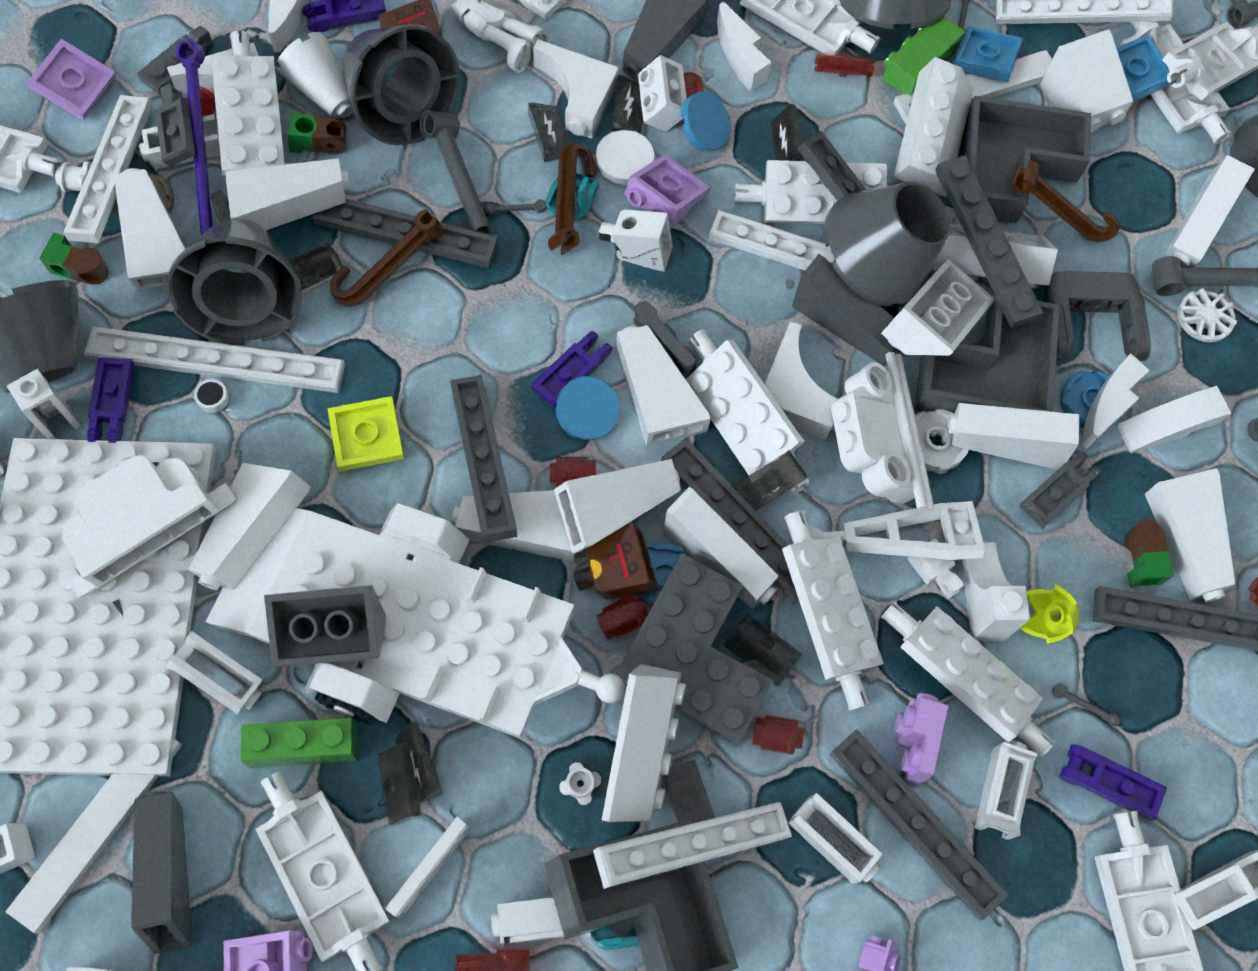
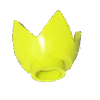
(1047, 608)

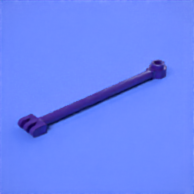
(191, 59)

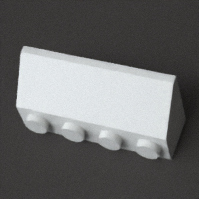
(934, 123)
(1034, 254)
(939, 314)
(643, 744)

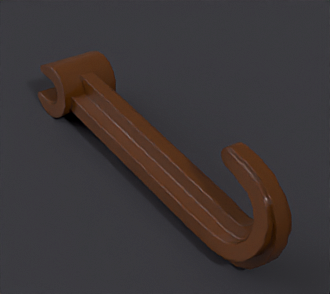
(1029, 181)
(565, 206)
(425, 229)

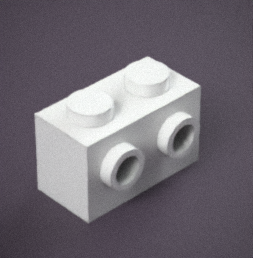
(662, 93)

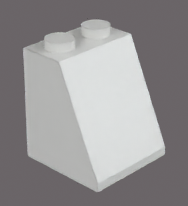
(1089, 80)

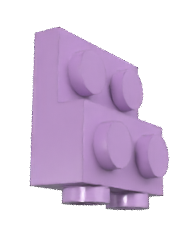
(666, 189)
(921, 731)
(268, 952)

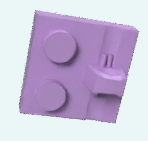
(71, 79)

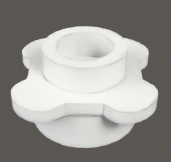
(583, 793)

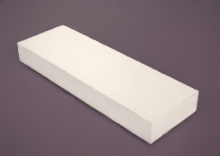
(428, 868)

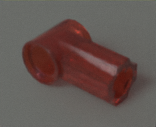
(500, 961)

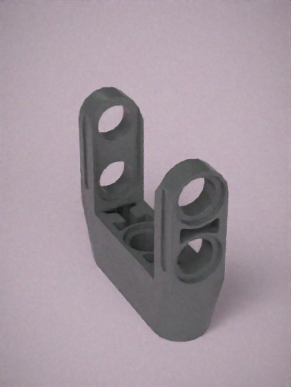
(1100, 293)

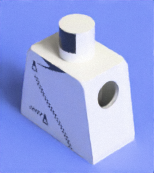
(640, 238)

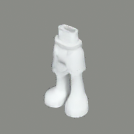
(491, 25)

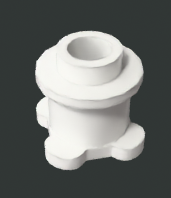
(71, 177)

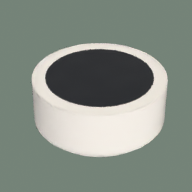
(211, 395)

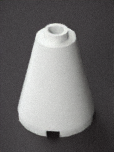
(316, 74)

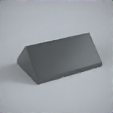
(324, 625)

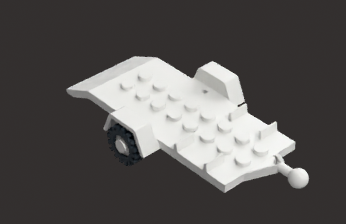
(448, 628)

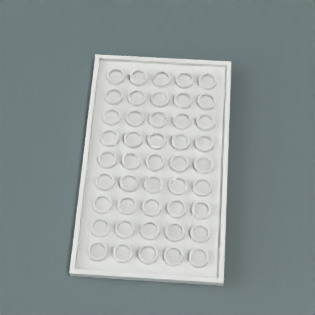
(75, 675)

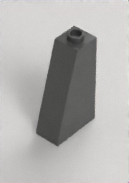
(660, 31)
(842, 311)
(160, 874)

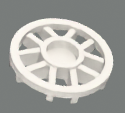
(1206, 315)

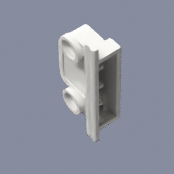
(881, 435)
(133, 515)

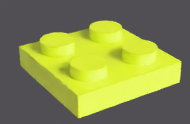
(365, 434)

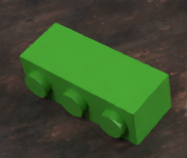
(931, 41)
(299, 742)

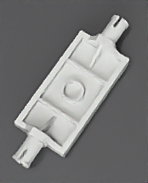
(815, 22)
(1213, 60)
(1178, 104)
(246, 108)
(21, 156)
(796, 192)
(741, 405)
(831, 608)
(972, 675)
(322, 875)
(1141, 904)

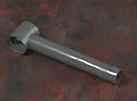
(445, 128)
(1172, 278)

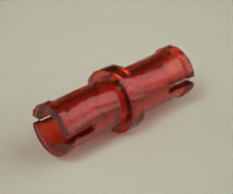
(844, 65)

